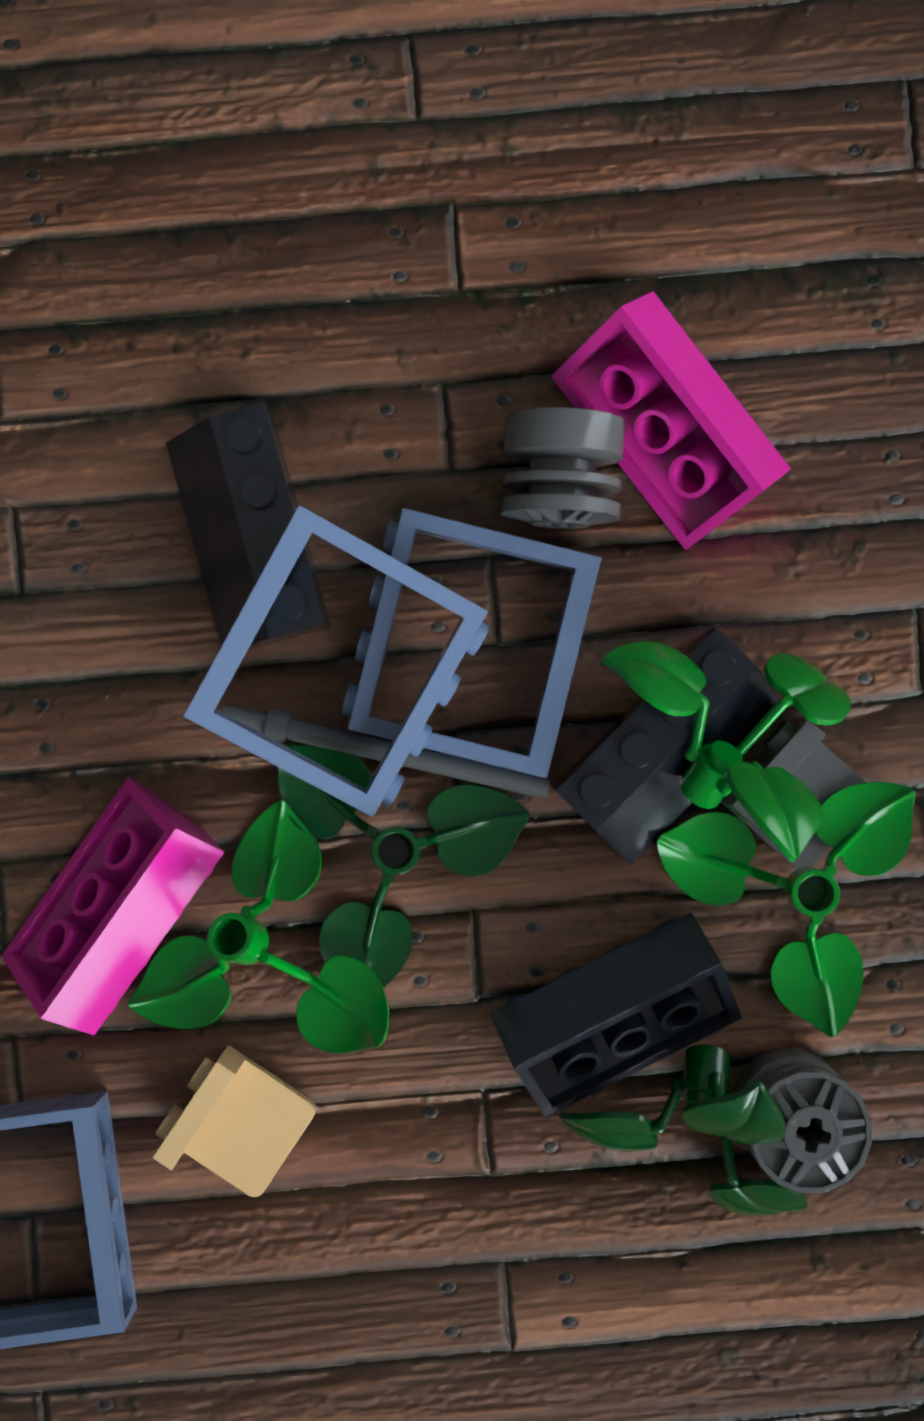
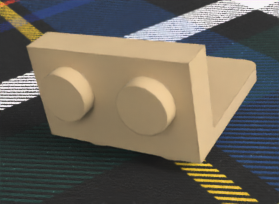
(236, 1122)

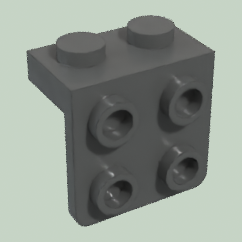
(799, 750)

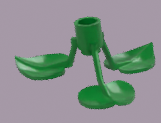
(772, 795)
(864, 826)
(185, 981)

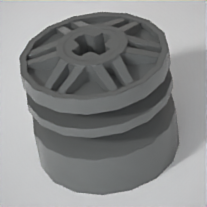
(562, 461)
(804, 1090)

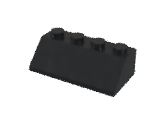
(237, 511)
(633, 772)
(617, 1014)

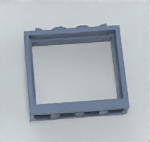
(386, 596)
(412, 732)
(105, 1225)

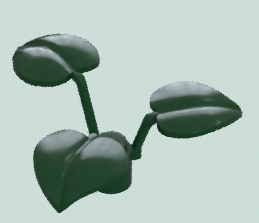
(473, 837)
(742, 1117)

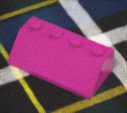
(685, 430)
(110, 908)

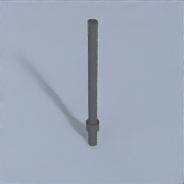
(282, 727)

